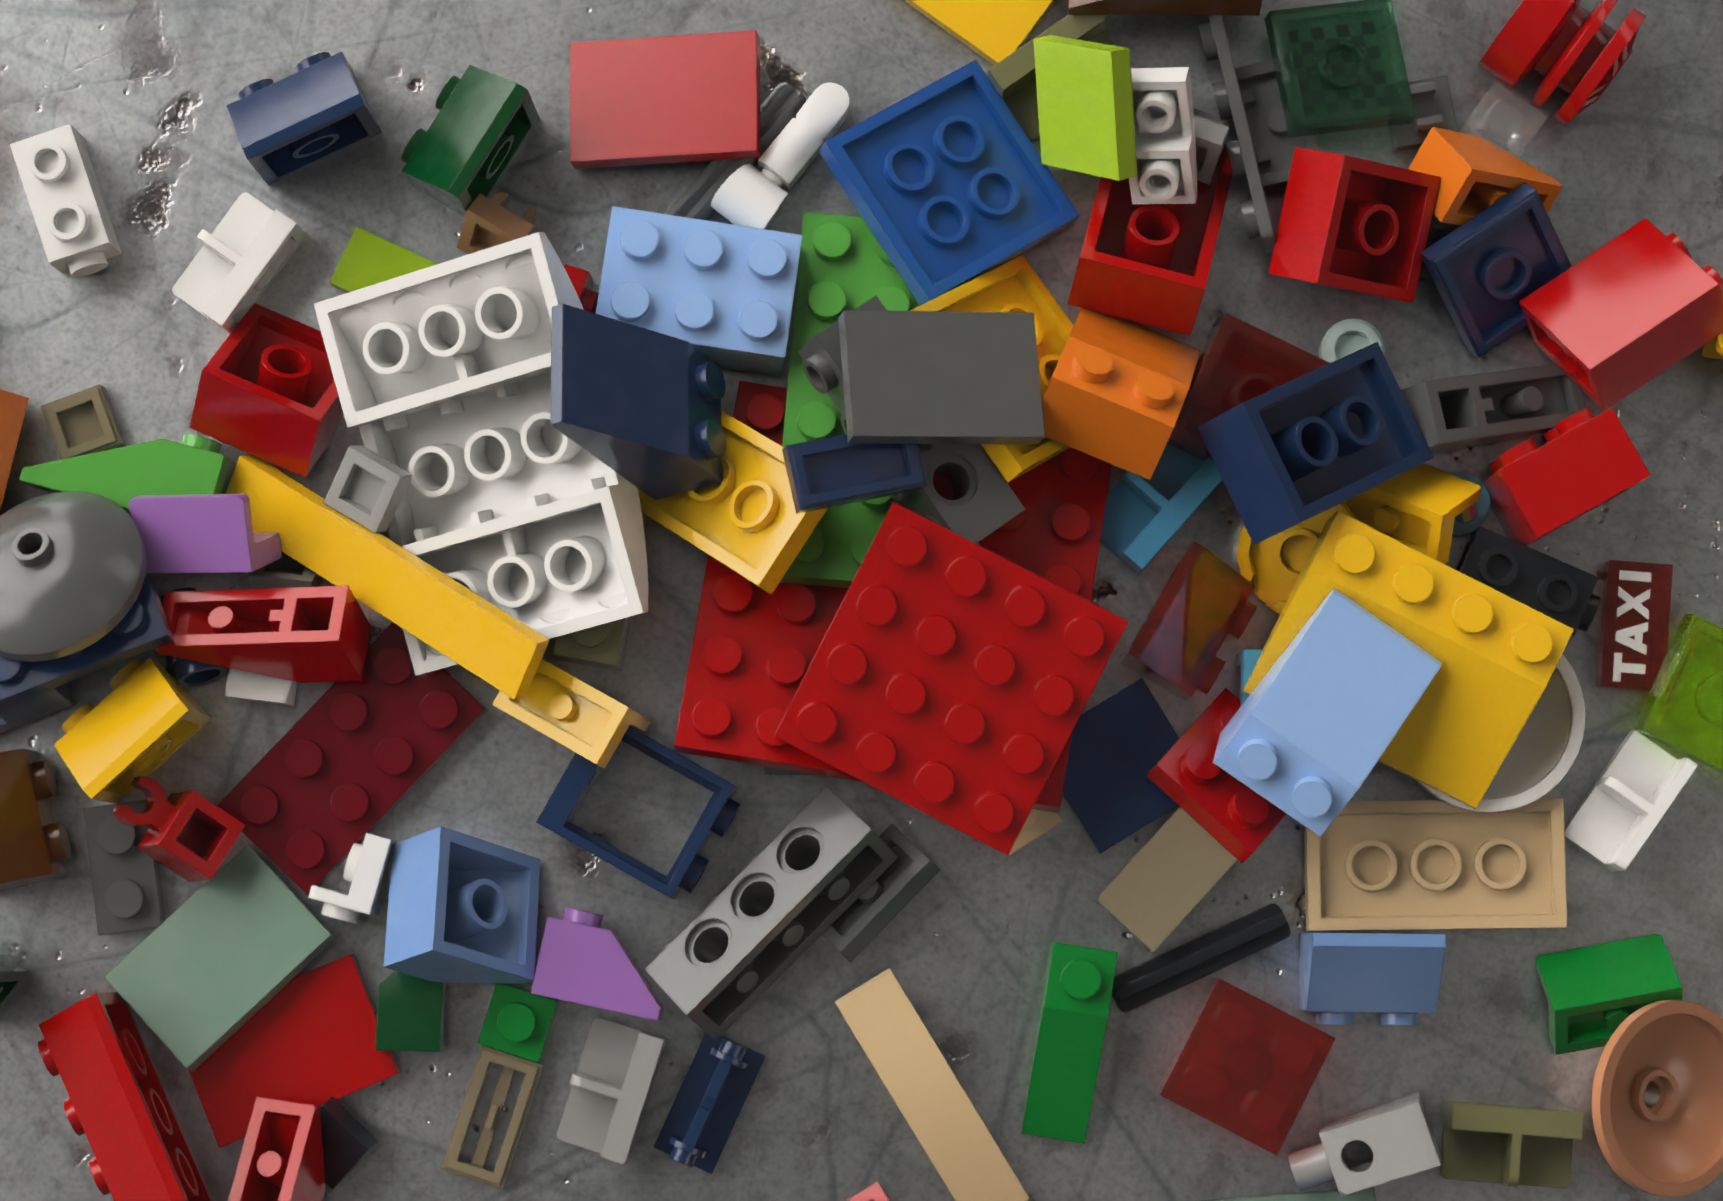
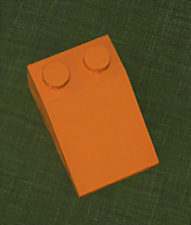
(1118, 391)

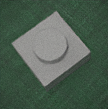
(367, 488)

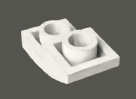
(1164, 137)

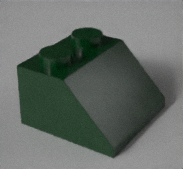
(471, 138)

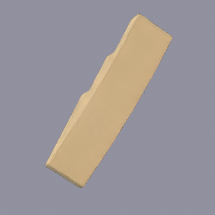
(928, 1092)

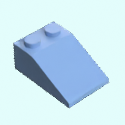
(1325, 712)

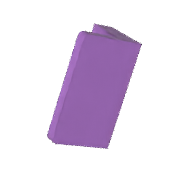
(201, 534)

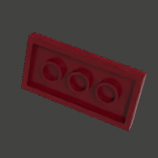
(350, 761)

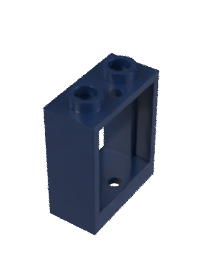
(689, 865)

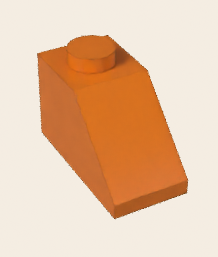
(1475, 174)

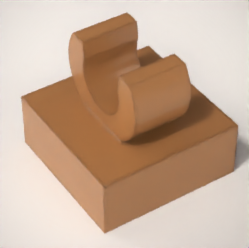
(491, 224)

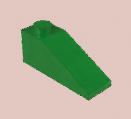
(1068, 1041)

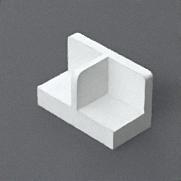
(238, 261)
(1627, 802)

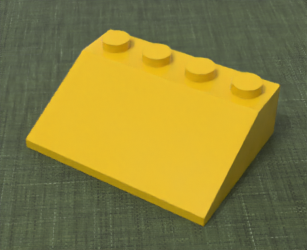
(1489, 645)

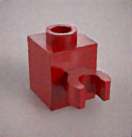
(183, 831)

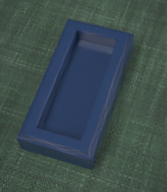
(841, 473)

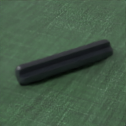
(1200, 957)

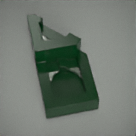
(410, 1014)

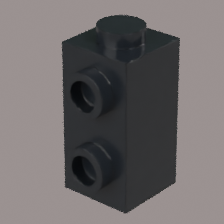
(1531, 578)

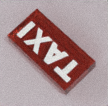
(1634, 624)

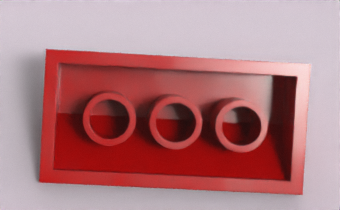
(120, 1103)

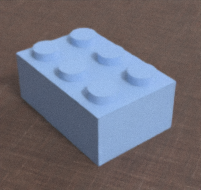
(703, 283)

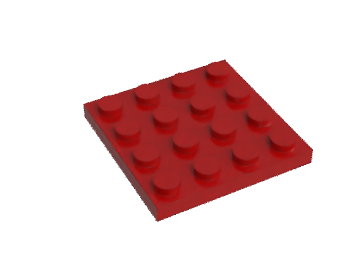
(951, 677)

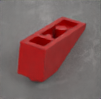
(271, 631)

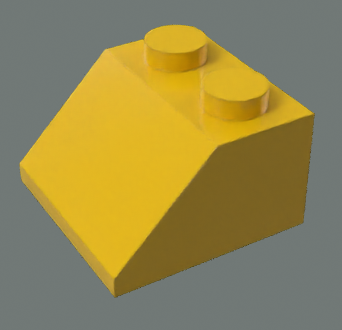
(129, 730)

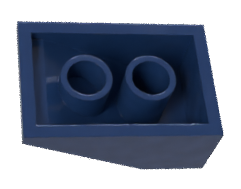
(637, 401)
(1315, 442)

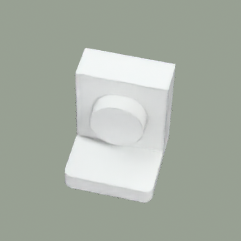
(369, 872)

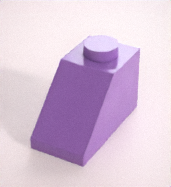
(592, 967)

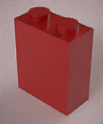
(1626, 313)

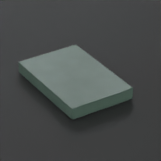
(219, 958)

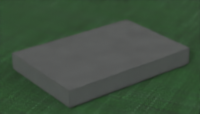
(940, 377)

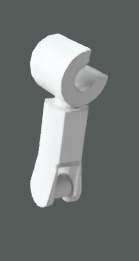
(755, 196)

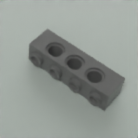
(981, 493)
(770, 913)

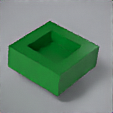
(518, 1022)

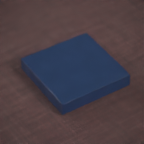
(1494, 265)
(1109, 765)

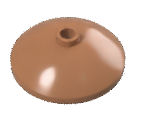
(1662, 1098)

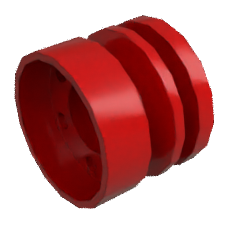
(1566, 47)

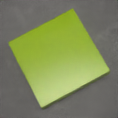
(1085, 107)

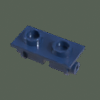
(709, 1102)

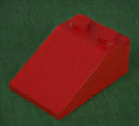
(1150, 257)

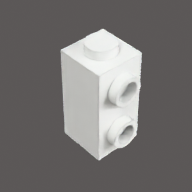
(66, 201)

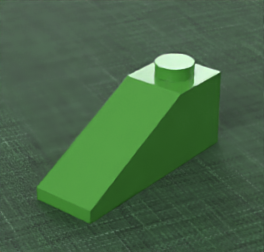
(139, 469)

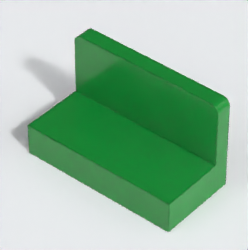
(1602, 985)

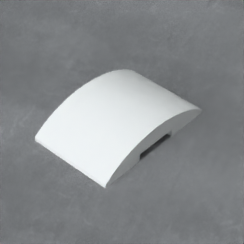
(457, 391)

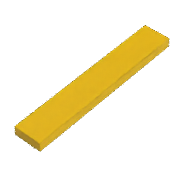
(391, 579)

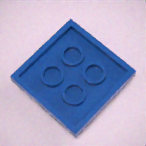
(948, 183)

